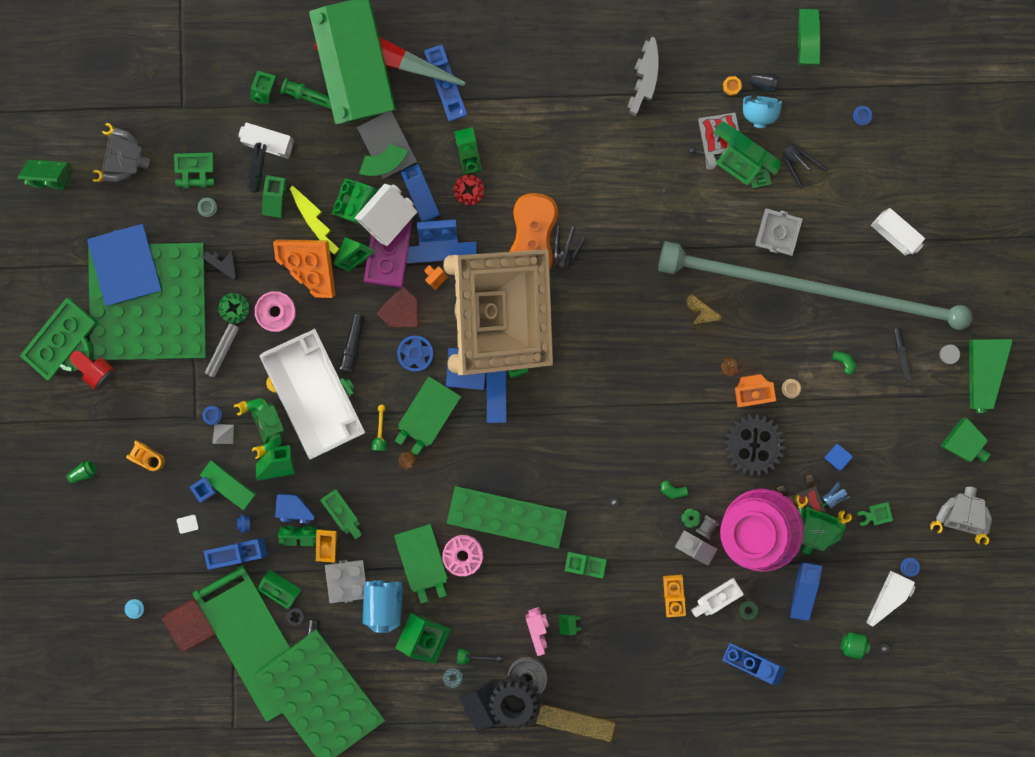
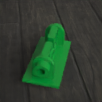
(288, 535)

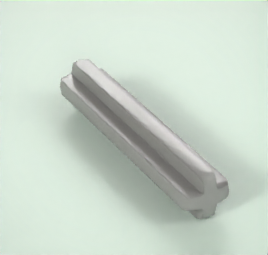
(221, 350)

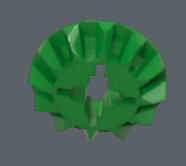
(242, 310)

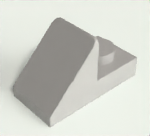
(696, 548)

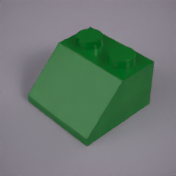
(422, 638)

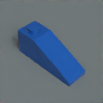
(805, 590)

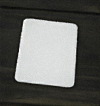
(187, 524)

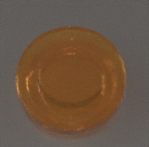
(729, 366)
(406, 460)

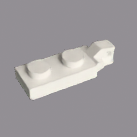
(718, 598)

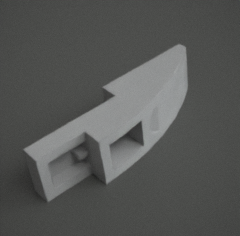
(648, 70)

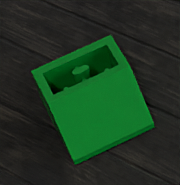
(352, 199)

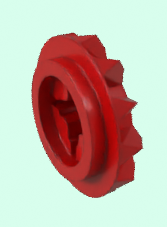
(478, 190)

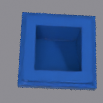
(838, 457)
(202, 489)

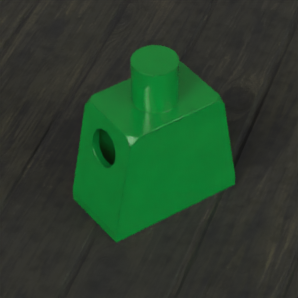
(966, 442)

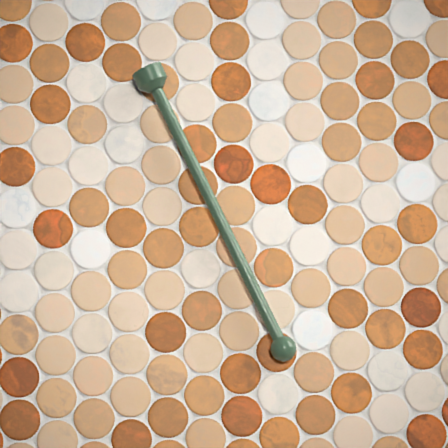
(674, 258)

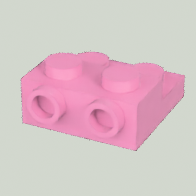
(537, 626)

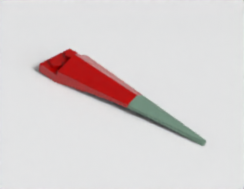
(401, 59)

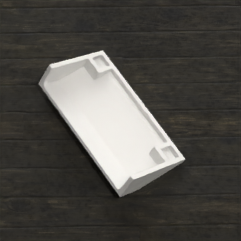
(312, 394)

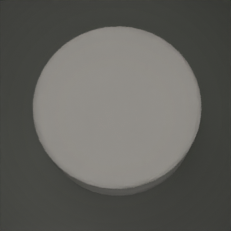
(949, 354)

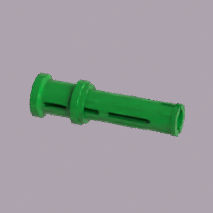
(300, 92)

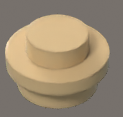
(791, 388)

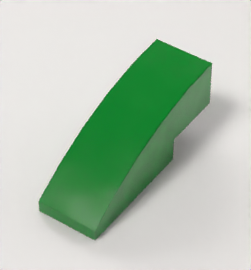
(809, 37)
(228, 485)

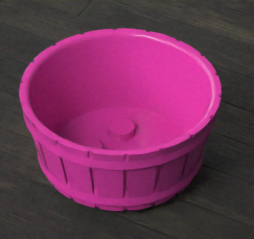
(762, 530)

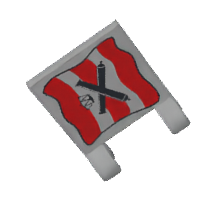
(711, 141)

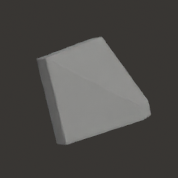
(223, 434)

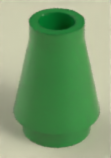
(82, 472)

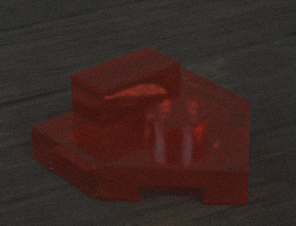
(400, 310)

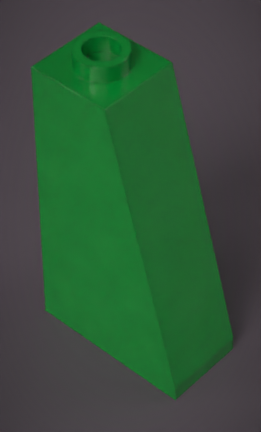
(987, 367)

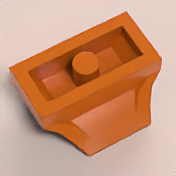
(754, 391)

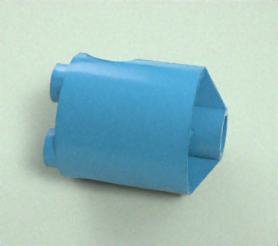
(382, 605)

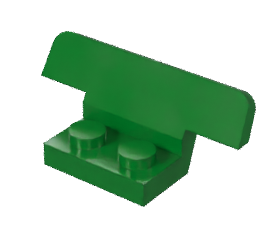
(743, 156)

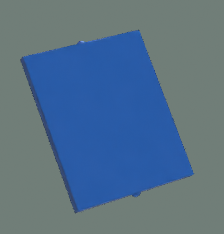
(124, 264)

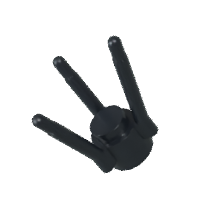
(794, 154)
(564, 258)

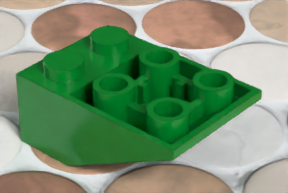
(46, 173)

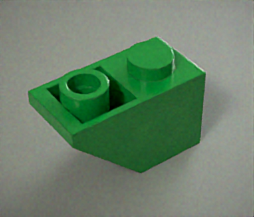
(468, 150)
(274, 196)
(275, 463)

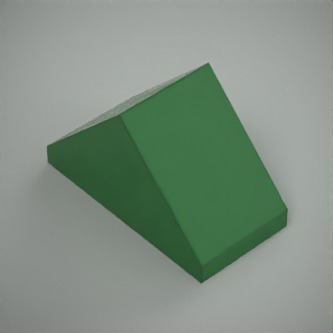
(351, 254)

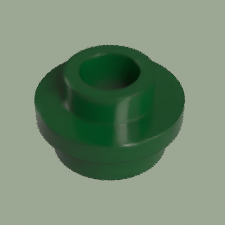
(754, 612)

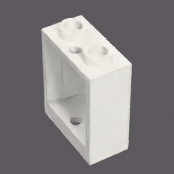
(276, 142)
(898, 232)

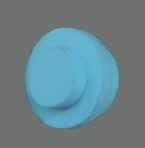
(134, 608)

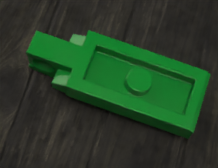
(342, 513)

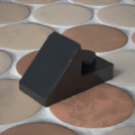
(228, 265)

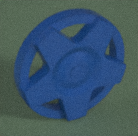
(415, 353)

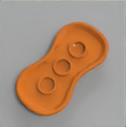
(534, 219)

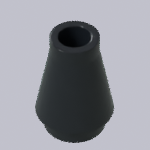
(767, 82)

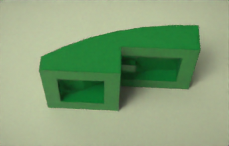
(586, 565)

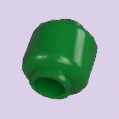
(855, 645)

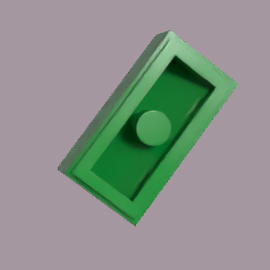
(278, 589)

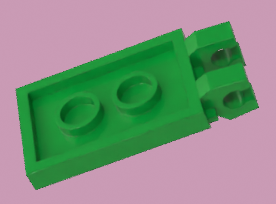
(427, 414)
(422, 561)

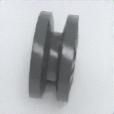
(534, 668)

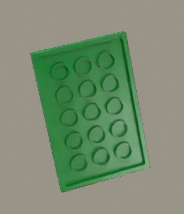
(319, 696)

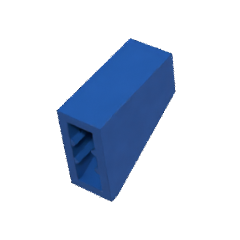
(420, 193)

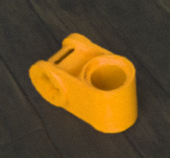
(143, 455)

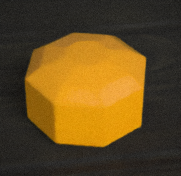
(732, 85)

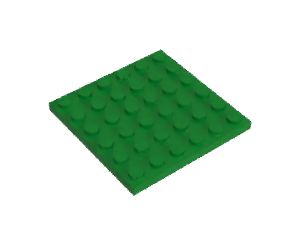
(156, 324)

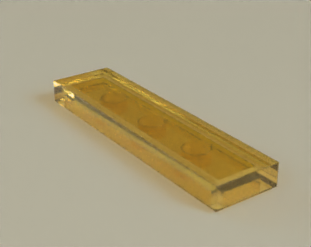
(575, 723)

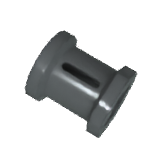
(707, 527)

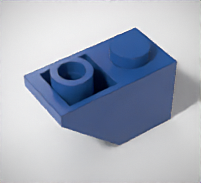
(293, 507)

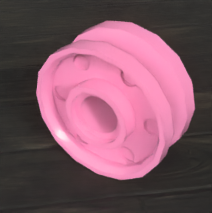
(286, 316)
(467, 566)

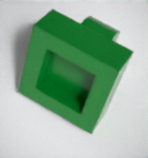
(761, 179)
(567, 624)

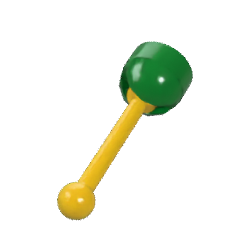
(379, 443)

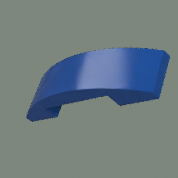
(448, 91)

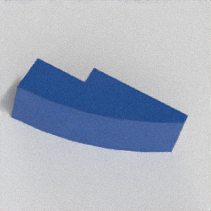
(496, 397)
(235, 553)

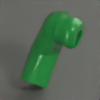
(849, 363)
(672, 492)

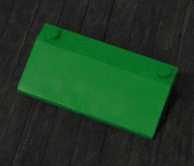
(352, 61)

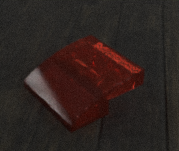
(188, 625)

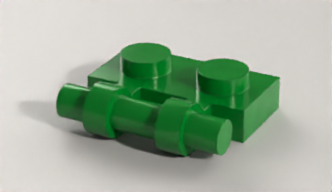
(194, 163)

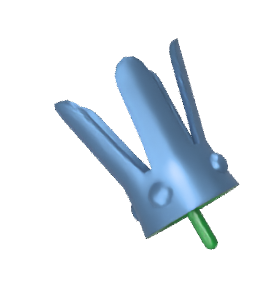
(832, 498)

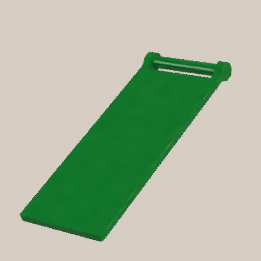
(245, 632)

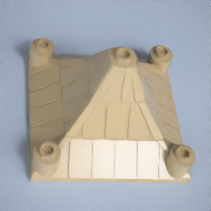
(501, 311)

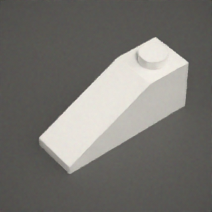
(891, 596)

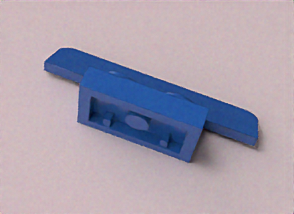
(437, 242)

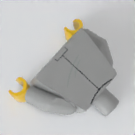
(966, 514)

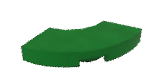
(384, 162)

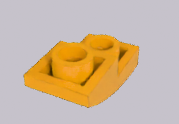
(674, 596)

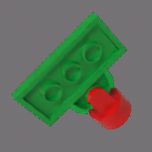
(65, 346)

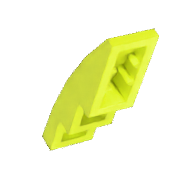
(311, 215)

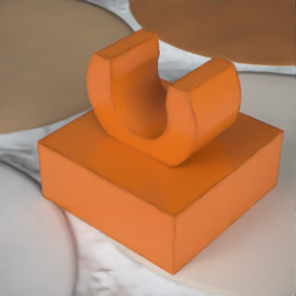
(436, 277)

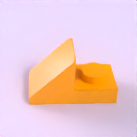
(326, 545)

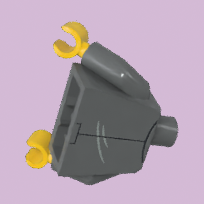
(121, 156)

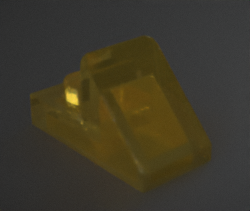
(706, 314)

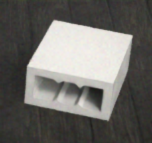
(386, 214)

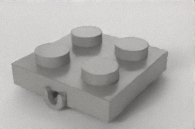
(778, 232)
(345, 581)

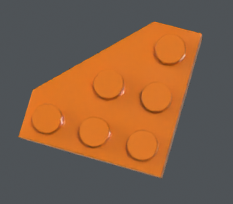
(308, 264)

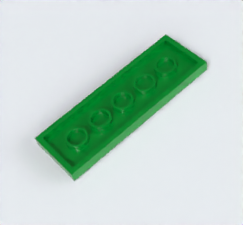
(506, 517)

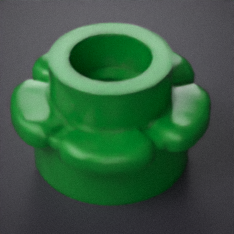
(690, 523)

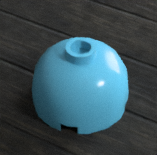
(761, 110)

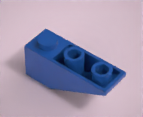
(754, 664)

